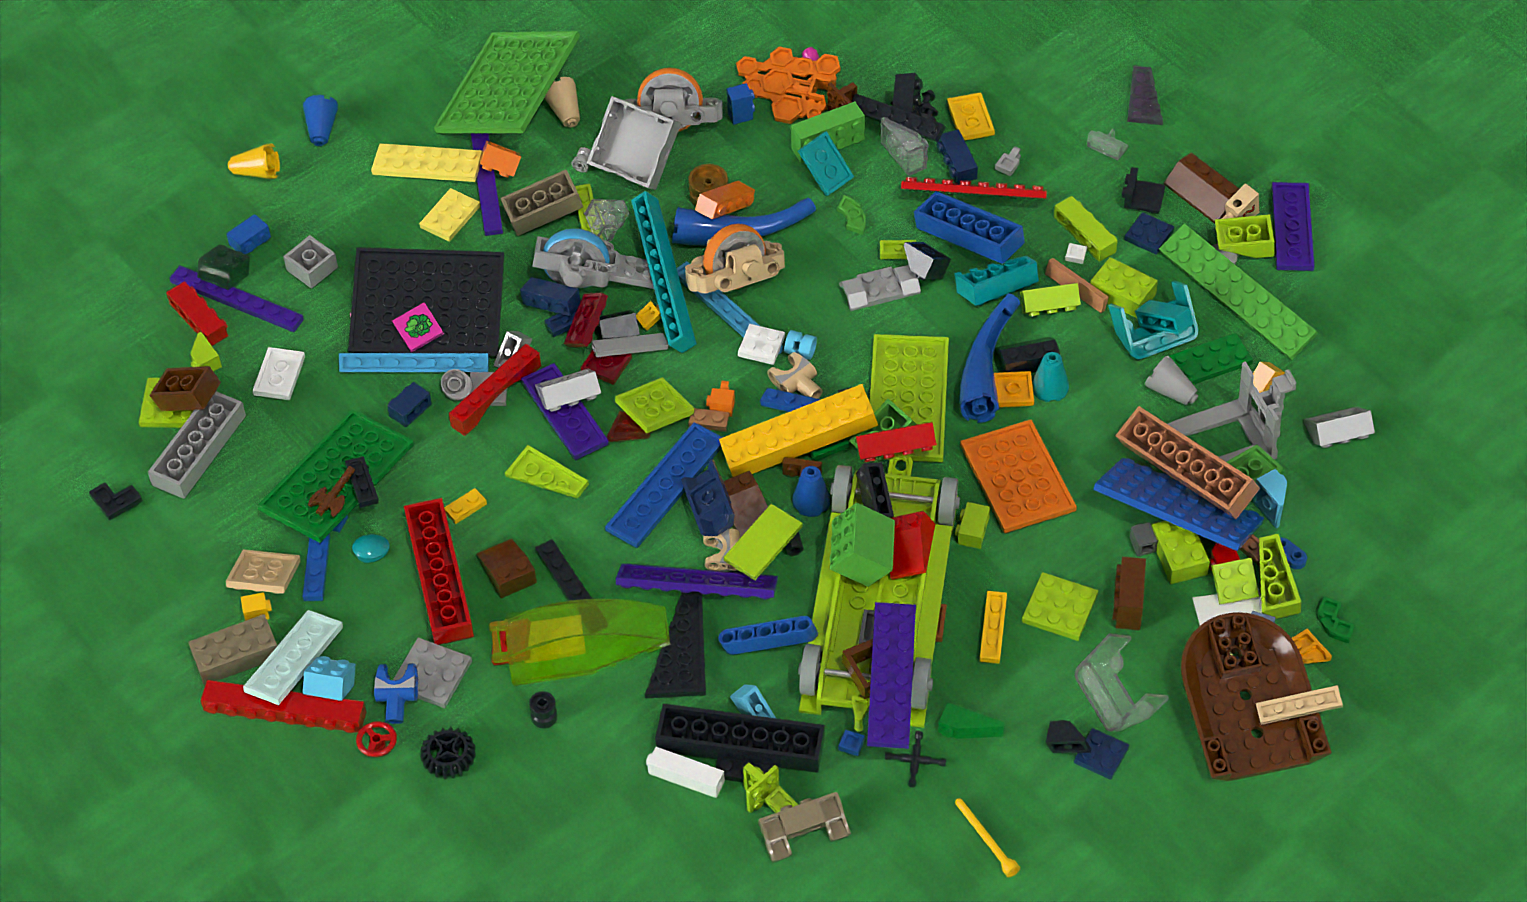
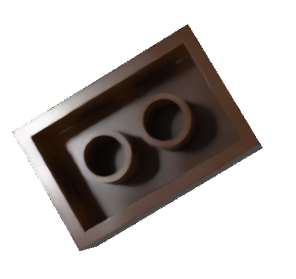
(185, 388)
(1129, 593)

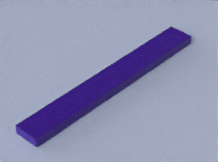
(487, 191)

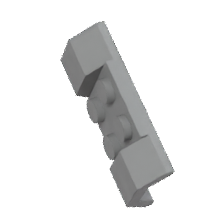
(880, 287)

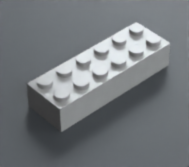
(196, 445)

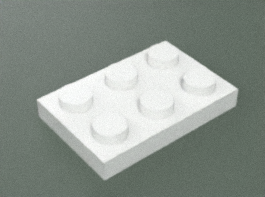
(279, 373)

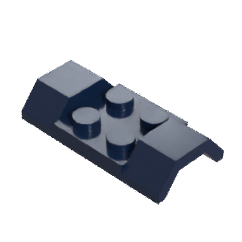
(709, 501)

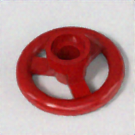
(379, 748)

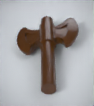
(330, 500)

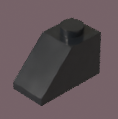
(1065, 738)

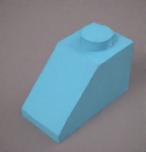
(751, 702)

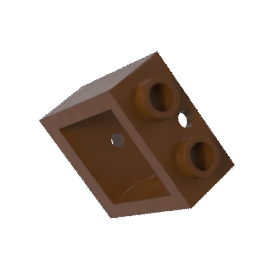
(856, 655)

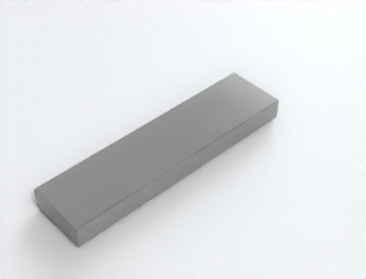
(629, 345)

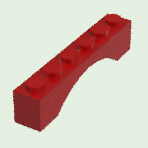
(471, 409)

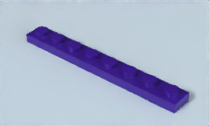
(240, 300)

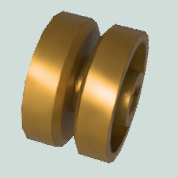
(704, 179)

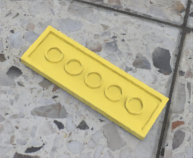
(427, 162)

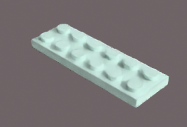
(292, 657)

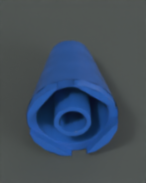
(319, 117)
(811, 493)

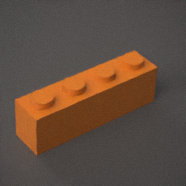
(725, 199)

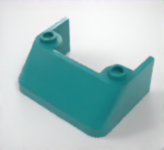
(1146, 341)

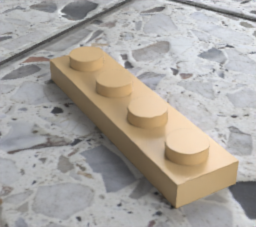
(1299, 705)

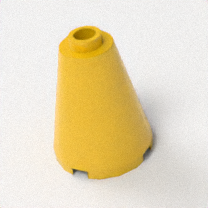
(257, 162)

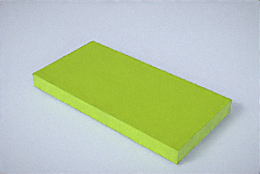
(763, 542)

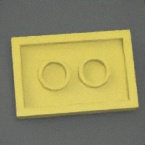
(449, 214)

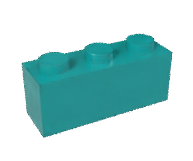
(1164, 317)

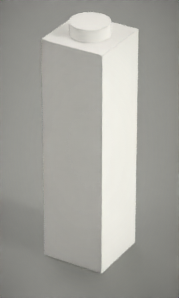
(685, 772)

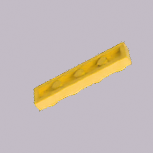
(993, 627)

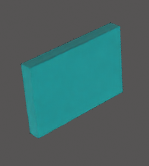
(825, 163)

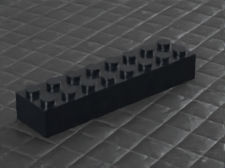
(740, 737)

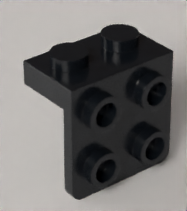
(1142, 194)

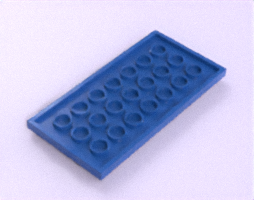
(1176, 503)

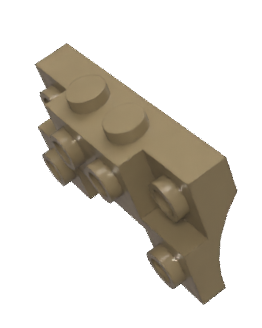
(802, 819)

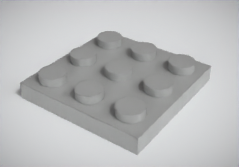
(438, 671)

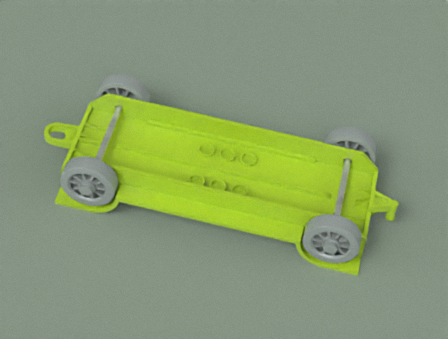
(842, 600)

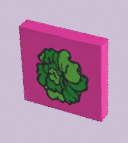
(417, 327)

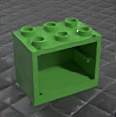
(862, 544)

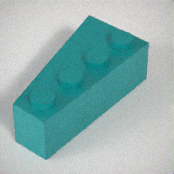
(996, 280)

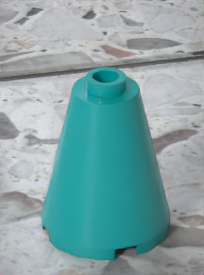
(1050, 378)

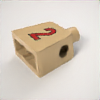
(1242, 203)

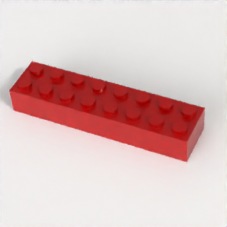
(438, 571)

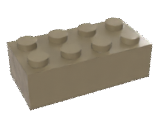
(541, 202)
(233, 649)

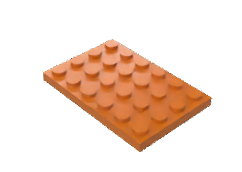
(1018, 476)

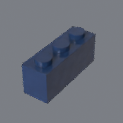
(957, 156)
(550, 296)

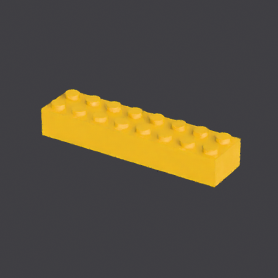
(799, 431)

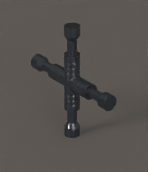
(915, 759)

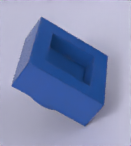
(851, 742)

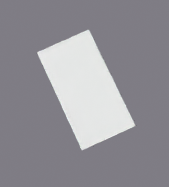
(1209, 607)

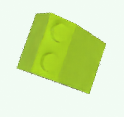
(1246, 236)

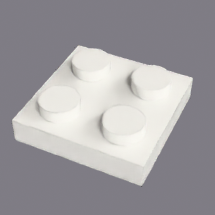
(761, 344)

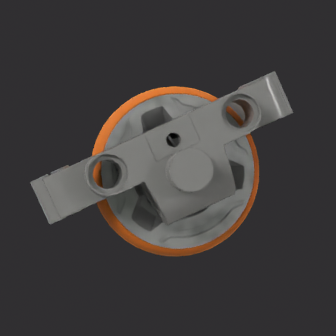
(678, 97)

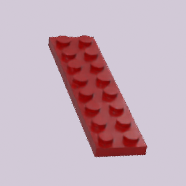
(966, 187)

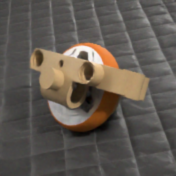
(733, 260)

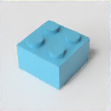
(329, 678)

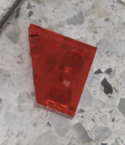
(626, 429)

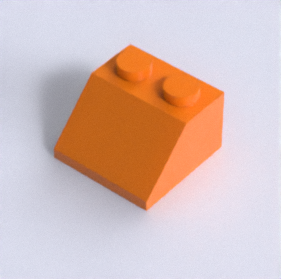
(499, 159)

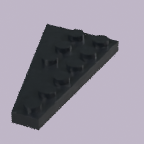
(682, 663)

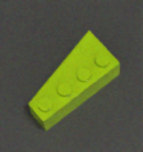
(1277, 583)

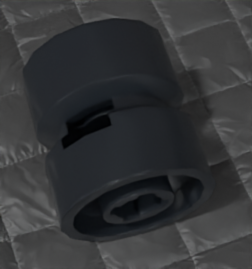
(543, 709)

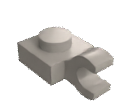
(1008, 163)

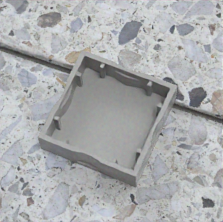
(634, 143)

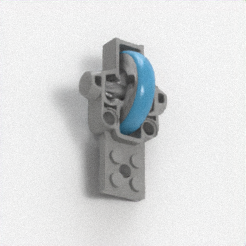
(570, 248)

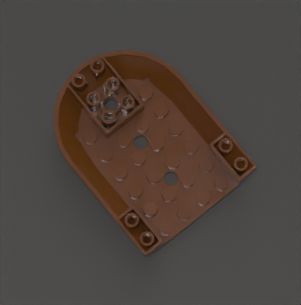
(1267, 670)

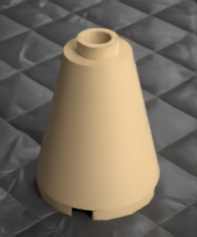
(564, 101)

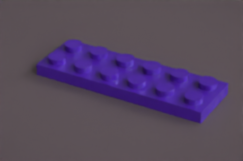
(1292, 226)
(571, 423)

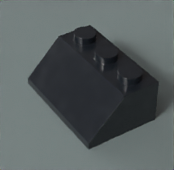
(1025, 355)

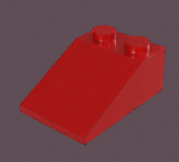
(912, 544)

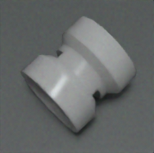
(580, 161)

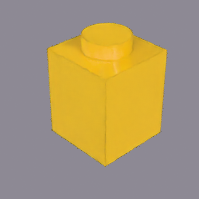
(255, 605)

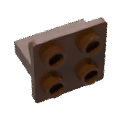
(840, 97)

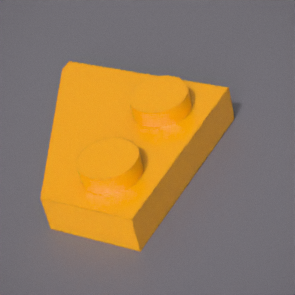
(1310, 648)

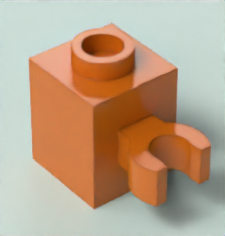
(722, 399)

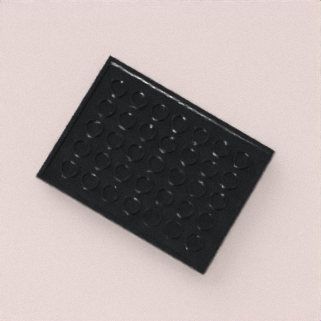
(455, 285)

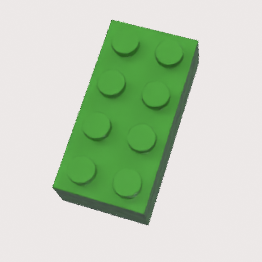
(843, 125)

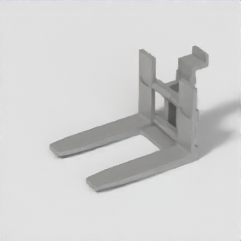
(1241, 410)

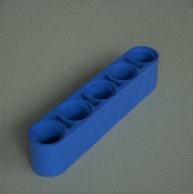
(768, 635)

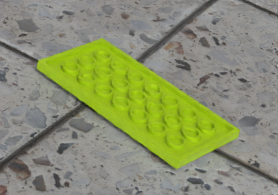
(914, 378)

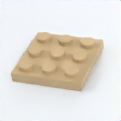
(263, 571)

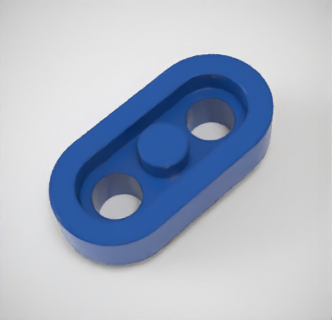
(1291, 551)

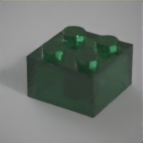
(223, 266)

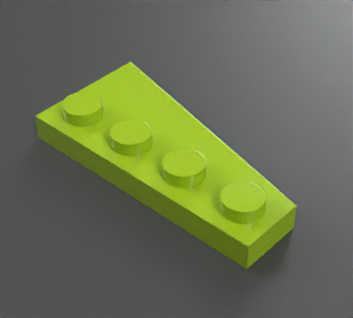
(544, 472)

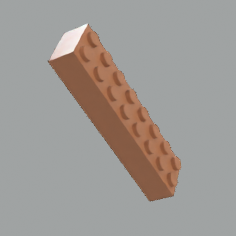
(1187, 462)

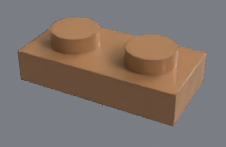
(710, 419)

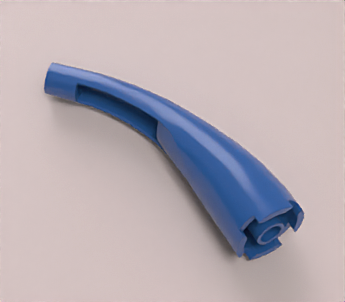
(696, 229)
(978, 383)

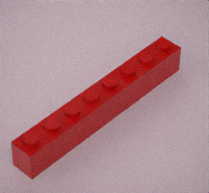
(294, 709)

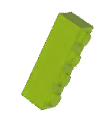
(1085, 228)

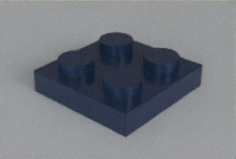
(1149, 233)
(1105, 754)

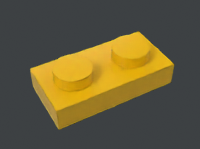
(465, 506)

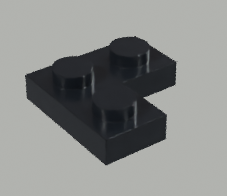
(115, 504)

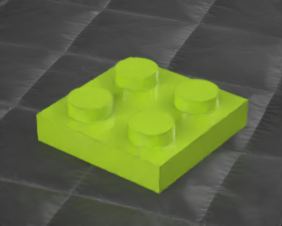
(1235, 581)

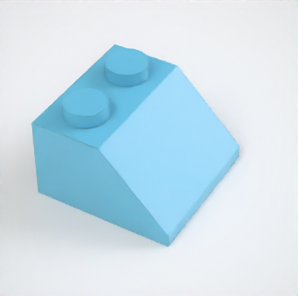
(1271, 496)

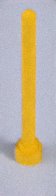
(1009, 866)

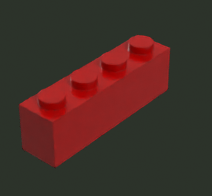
(197, 313)
(896, 440)

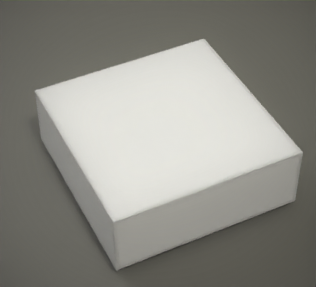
(1076, 253)

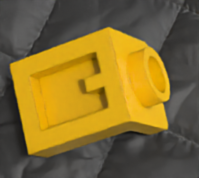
(649, 315)

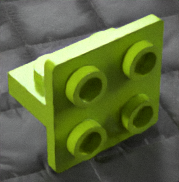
(759, 785)

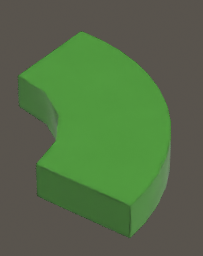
(853, 213)

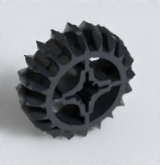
(448, 746)

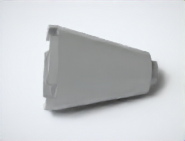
(1172, 382)

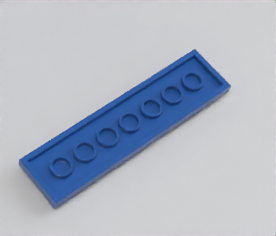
(664, 485)

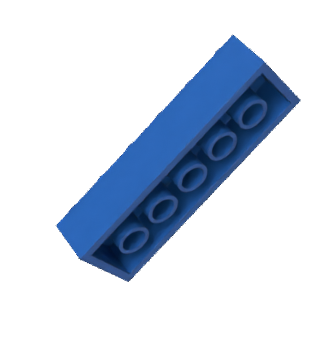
(969, 227)

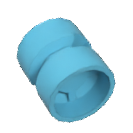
(806, 347)

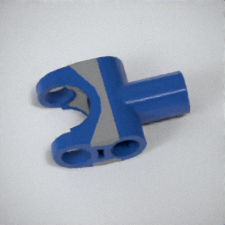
(396, 691)

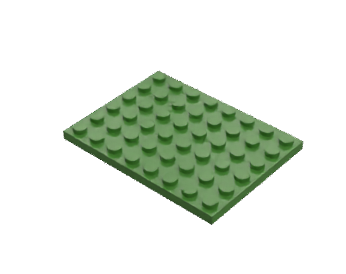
(507, 82)

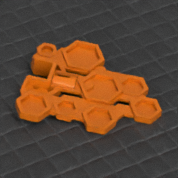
(780, 82)

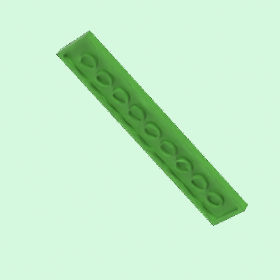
(1238, 292)

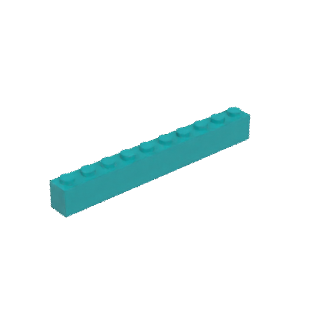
(663, 272)

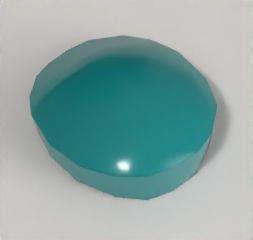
(370, 548)

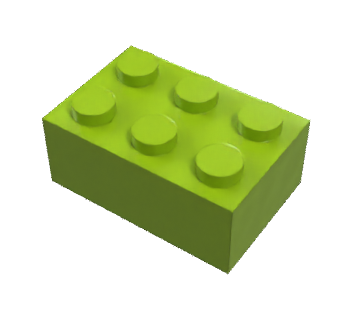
(1124, 285)
(1180, 552)

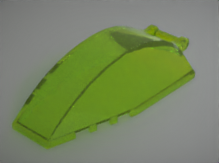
(577, 637)

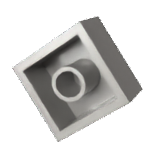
(310, 261)

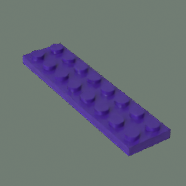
(696, 580)
(891, 675)

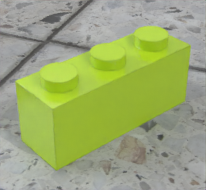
(1050, 299)

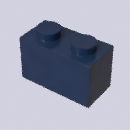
(409, 404)

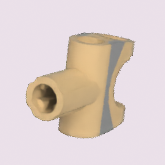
(796, 378)
(724, 542)

